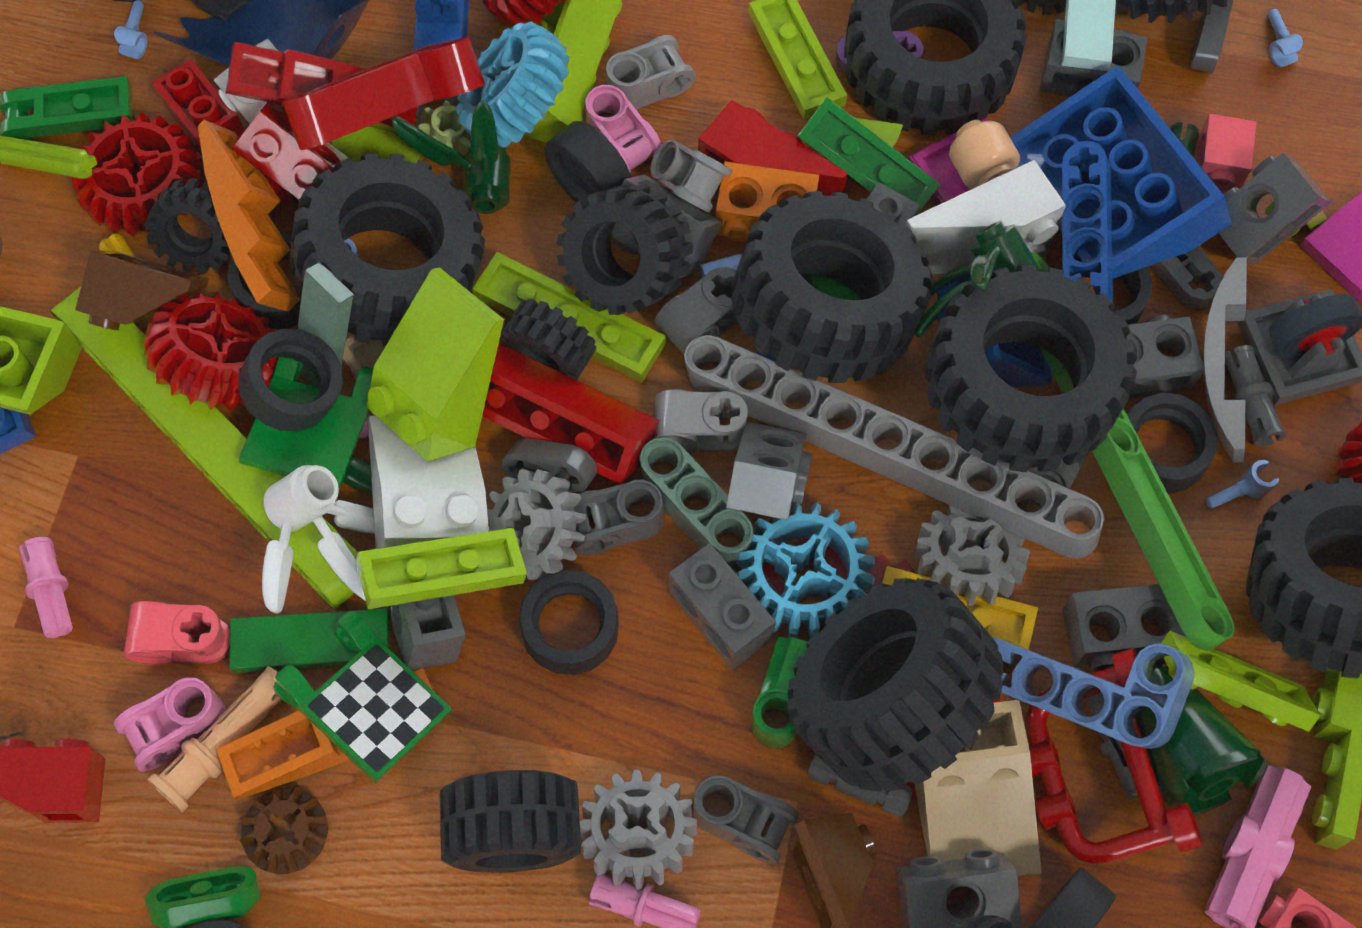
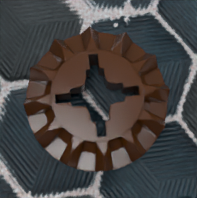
(283, 855)

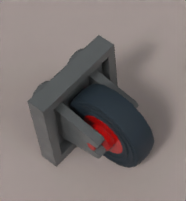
(1306, 344)

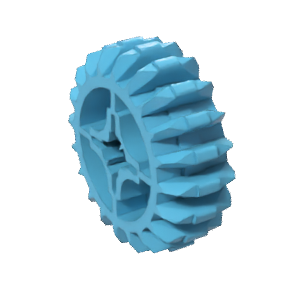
(520, 80)
(788, 559)

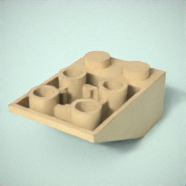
(985, 796)

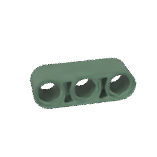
(691, 481)

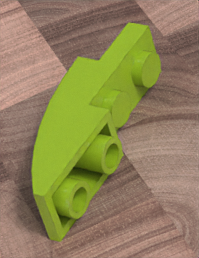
(1340, 723)

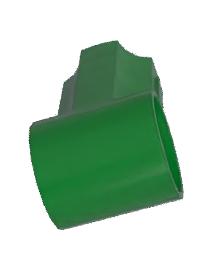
(775, 694)

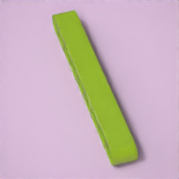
(204, 439)

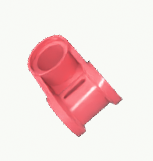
(168, 634)

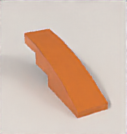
(242, 209)
(281, 753)

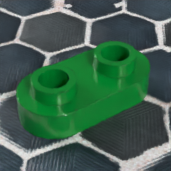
(203, 897)

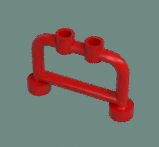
(1059, 811)

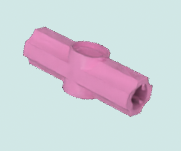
(1258, 848)

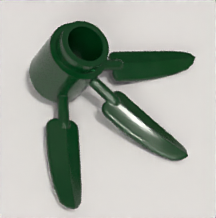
(484, 166)
(995, 249)

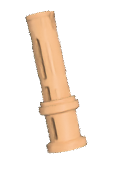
(199, 756)

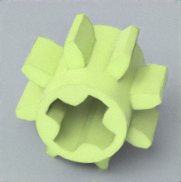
(444, 127)

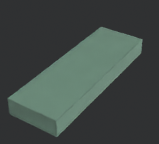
(324, 312)

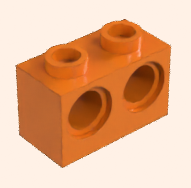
(760, 189)

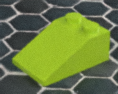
(437, 369)

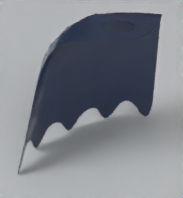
(322, 22)

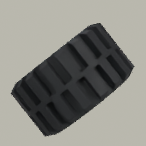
(590, 257)
(509, 821)

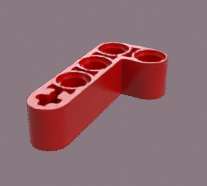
(383, 92)

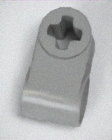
(652, 69)
(688, 173)
(697, 417)

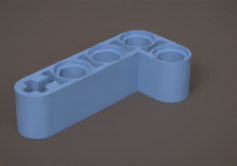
(1119, 702)

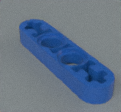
(1087, 230)

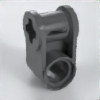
(700, 310)
(611, 516)
(747, 818)

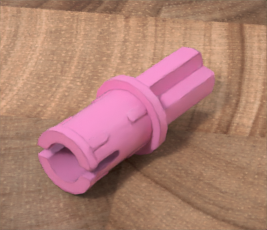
(46, 586)
(642, 904)

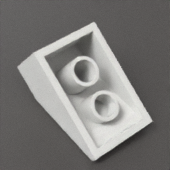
(1015, 198)
(422, 498)

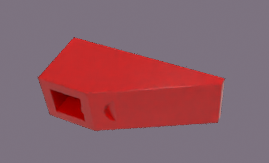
(747, 138)
(53, 782)

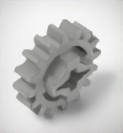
(541, 523)
(971, 555)
(637, 851)

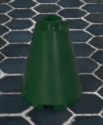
(1202, 755)

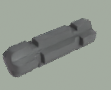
(893, 802)

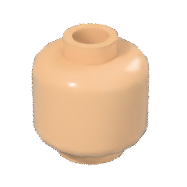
(983, 152)

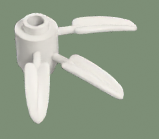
(292, 505)

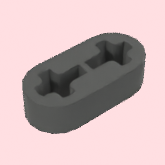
(1210, 38)
(1182, 270)
(562, 459)

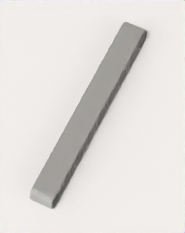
(903, 462)

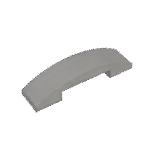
(1227, 305)

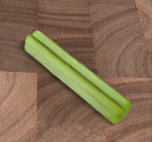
(46, 157)

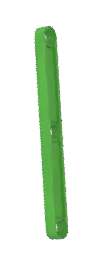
(1156, 526)

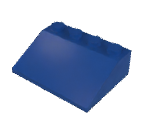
(1158, 190)

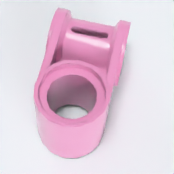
(626, 130)
(160, 723)

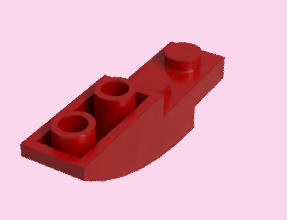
(282, 75)
(194, 99)

